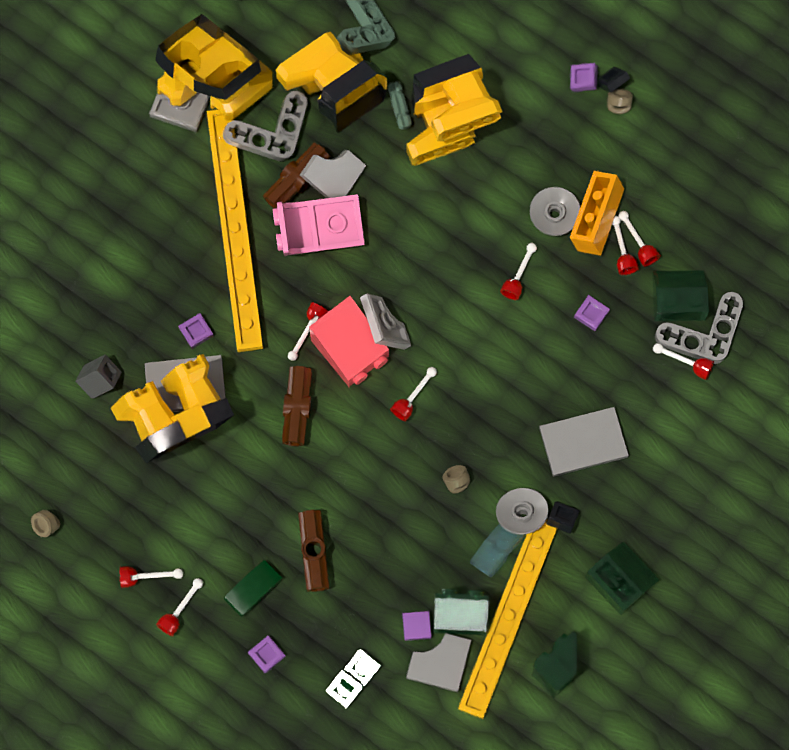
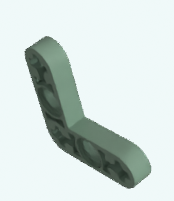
(375, 30)

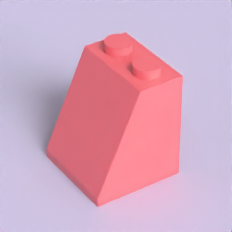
(348, 343)

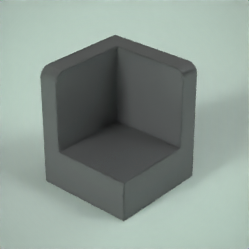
(98, 376)

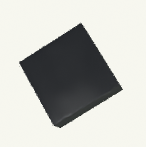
(612, 79)
(562, 517)

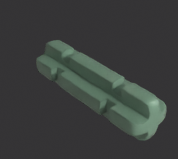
(399, 105)

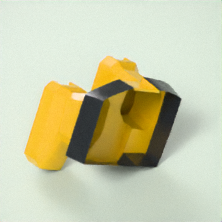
(213, 64)
(346, 81)
(452, 106)
(158, 425)

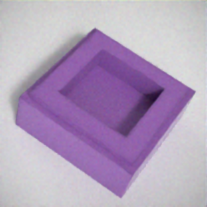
(583, 77)
(591, 313)
(196, 331)
(416, 626)
(266, 654)

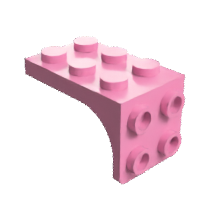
(318, 225)

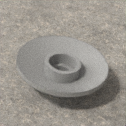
(556, 200)
(522, 502)

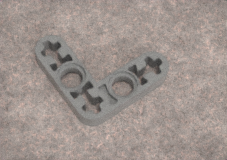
(280, 136)
(705, 341)

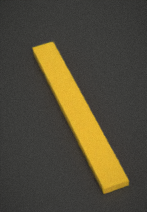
(506, 621)

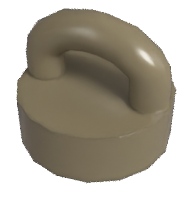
(619, 98)
(456, 479)
(44, 523)

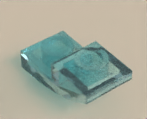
(495, 550)

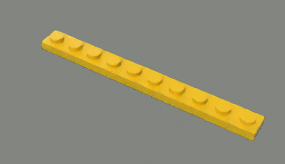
(235, 236)

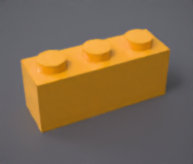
(597, 213)

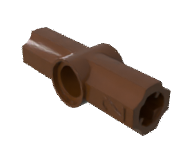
(290, 180)
(297, 406)
(312, 534)

